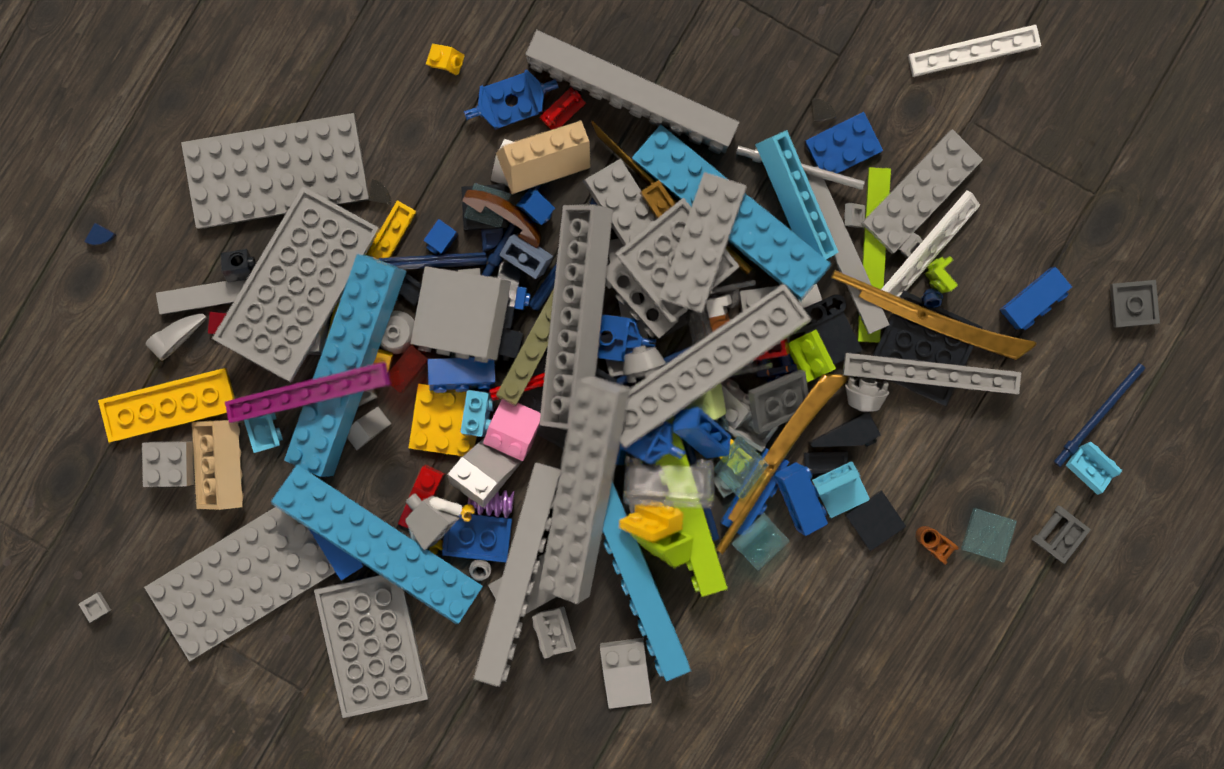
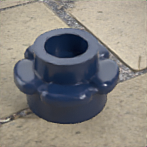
(932, 298)

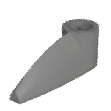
(170, 338)

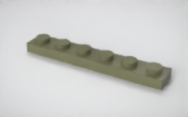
(528, 357)

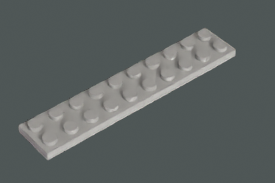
(711, 362)

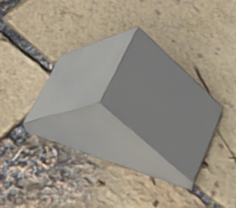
(367, 428)

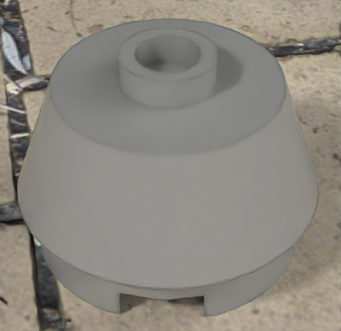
(398, 333)
(642, 363)
(866, 393)

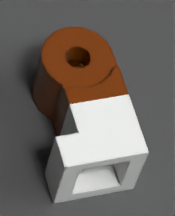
(718, 311)

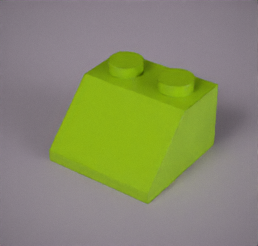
(673, 549)

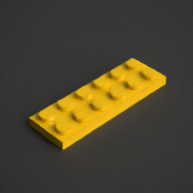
(166, 405)

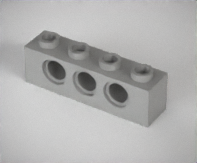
(653, 328)

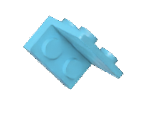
(841, 489)

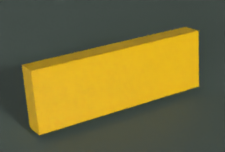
(392, 231)

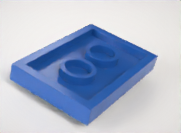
(844, 145)
(479, 538)

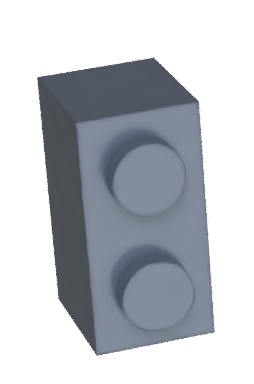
(525, 256)

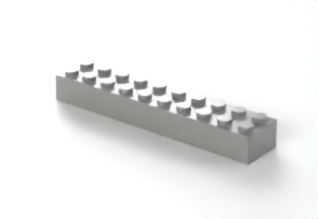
(630, 92)
(575, 308)
(584, 488)
(517, 576)

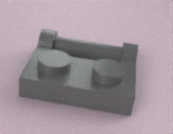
(1066, 539)

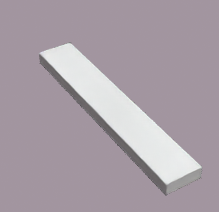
(974, 50)
(932, 244)

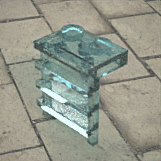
(761, 542)

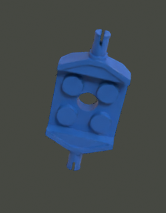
(493, 100)
(625, 337)
(655, 445)

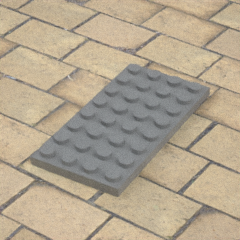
(265, 168)
(295, 284)
(238, 581)

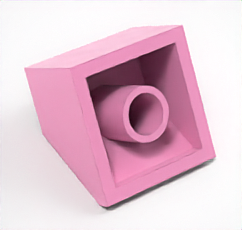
(513, 429)

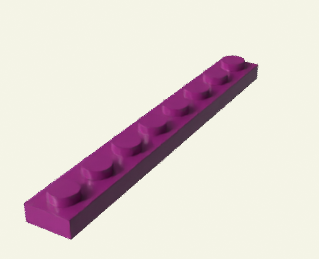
(307, 392)

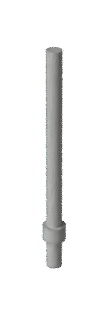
(838, 178)

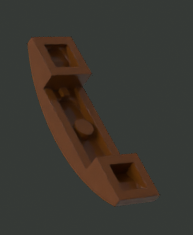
(507, 210)

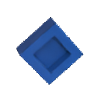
(522, 298)

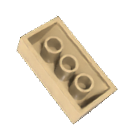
(545, 157)
(217, 465)

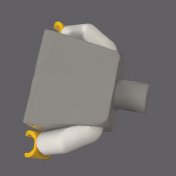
(433, 519)

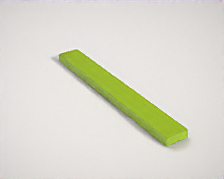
(873, 251)

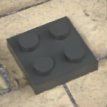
(1134, 303)

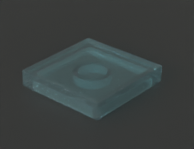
(741, 467)
(989, 535)

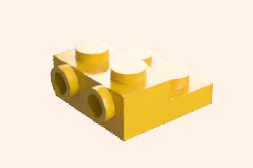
(653, 521)

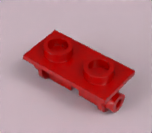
(563, 109)

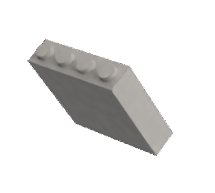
(460, 314)

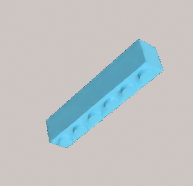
(796, 193)

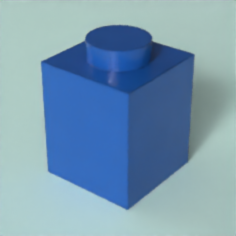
(535, 207)
(440, 238)

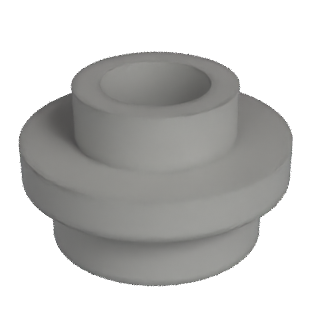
(477, 574)

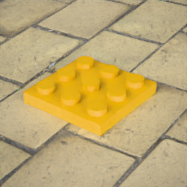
(439, 422)

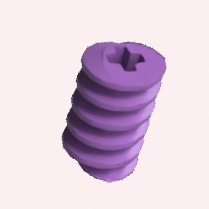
(497, 503)

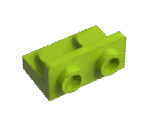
(811, 355)

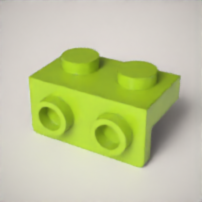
(939, 277)

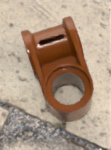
(938, 546)

